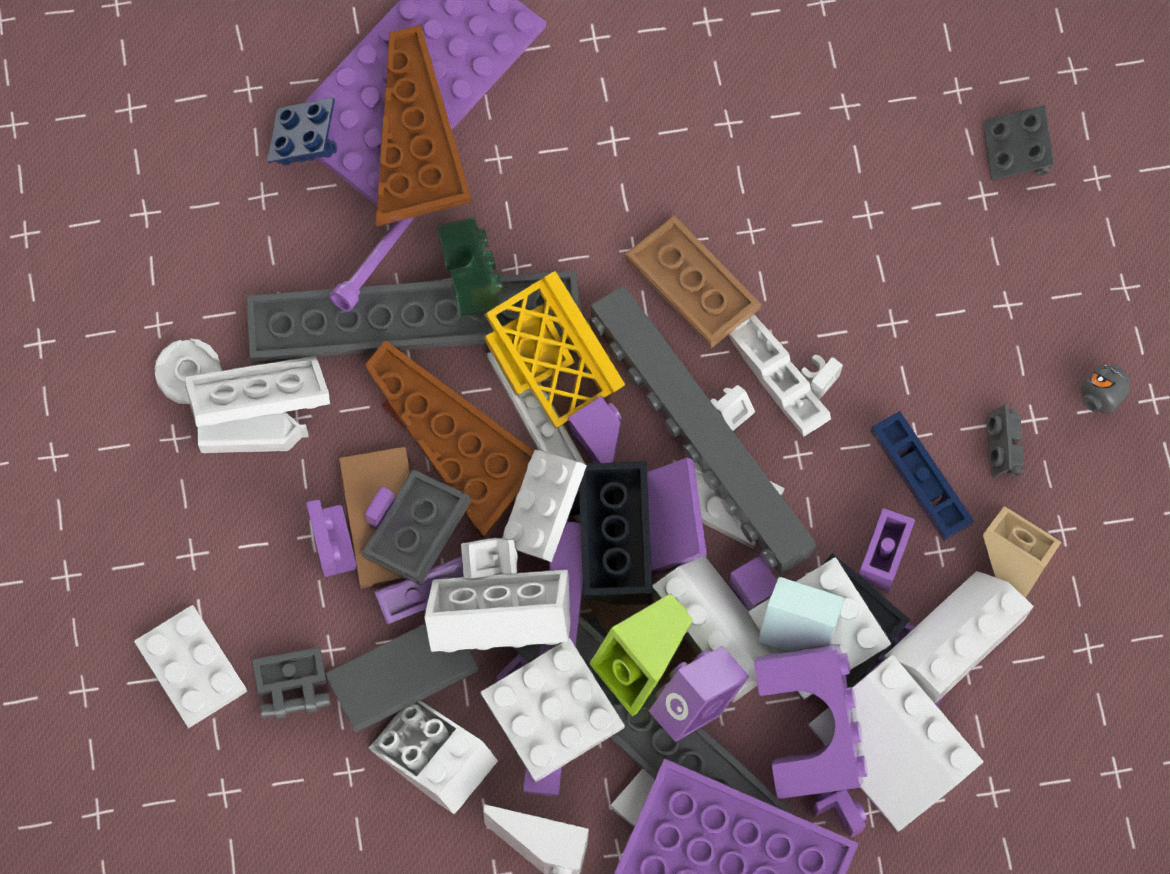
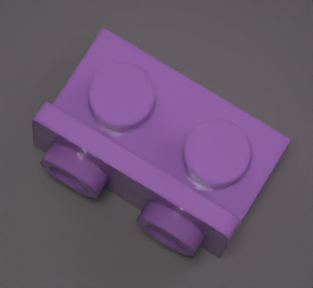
(331, 538)

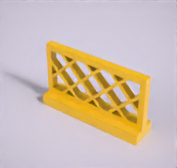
(578, 333)

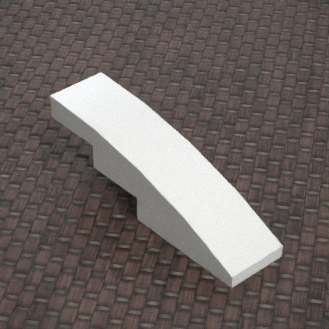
(779, 376)

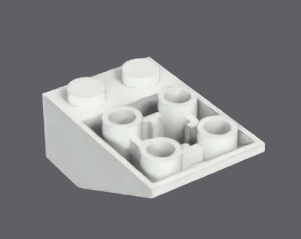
(434, 754)

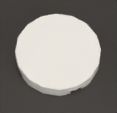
(180, 361)

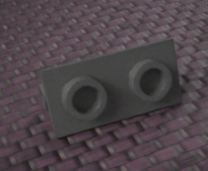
(1003, 428)

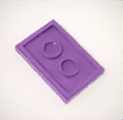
(674, 516)

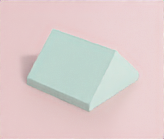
(799, 617)

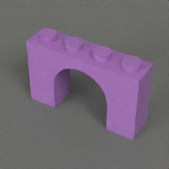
(823, 674)

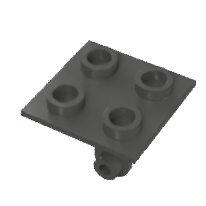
(1019, 143)

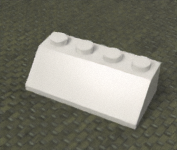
(499, 611)
(716, 616)
(960, 633)

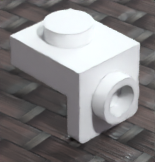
(489, 558)

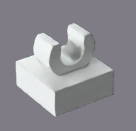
(824, 377)
(734, 406)

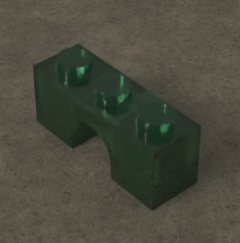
(473, 283)

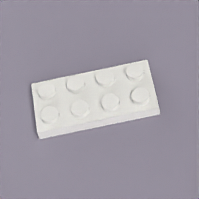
(256, 391)

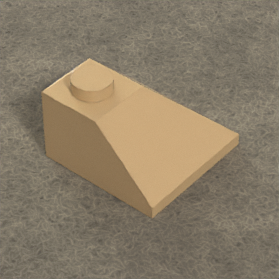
(1018, 550)

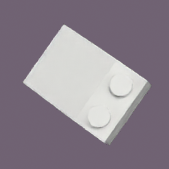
(545, 843)

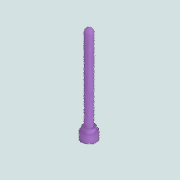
(346, 294)

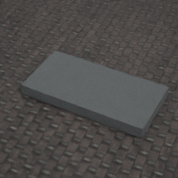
(396, 677)

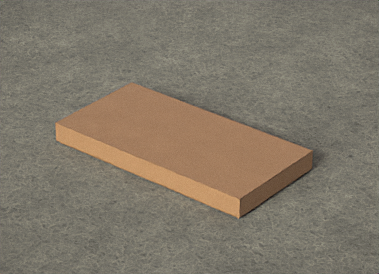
(692, 281)
(361, 480)

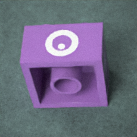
(698, 692)

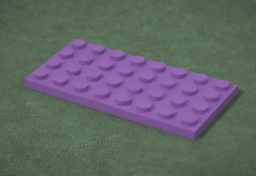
(469, 51)

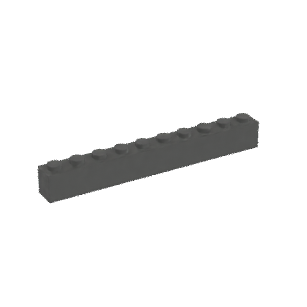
(702, 431)

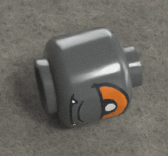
(1105, 389)

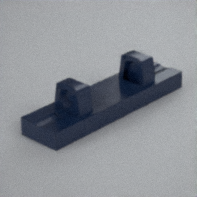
(921, 475)

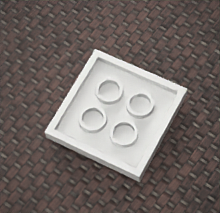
(856, 626)
(552, 710)

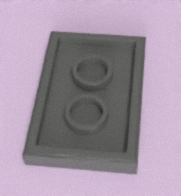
(416, 527)

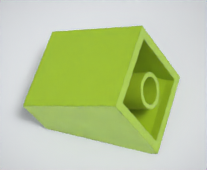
(640, 650)

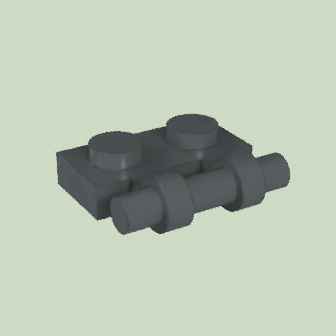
(291, 672)

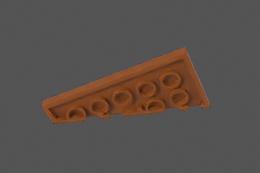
(418, 148)
(454, 435)

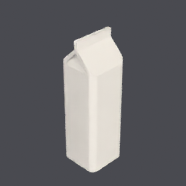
(255, 434)

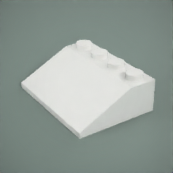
(906, 743)

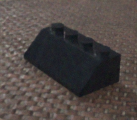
(616, 533)

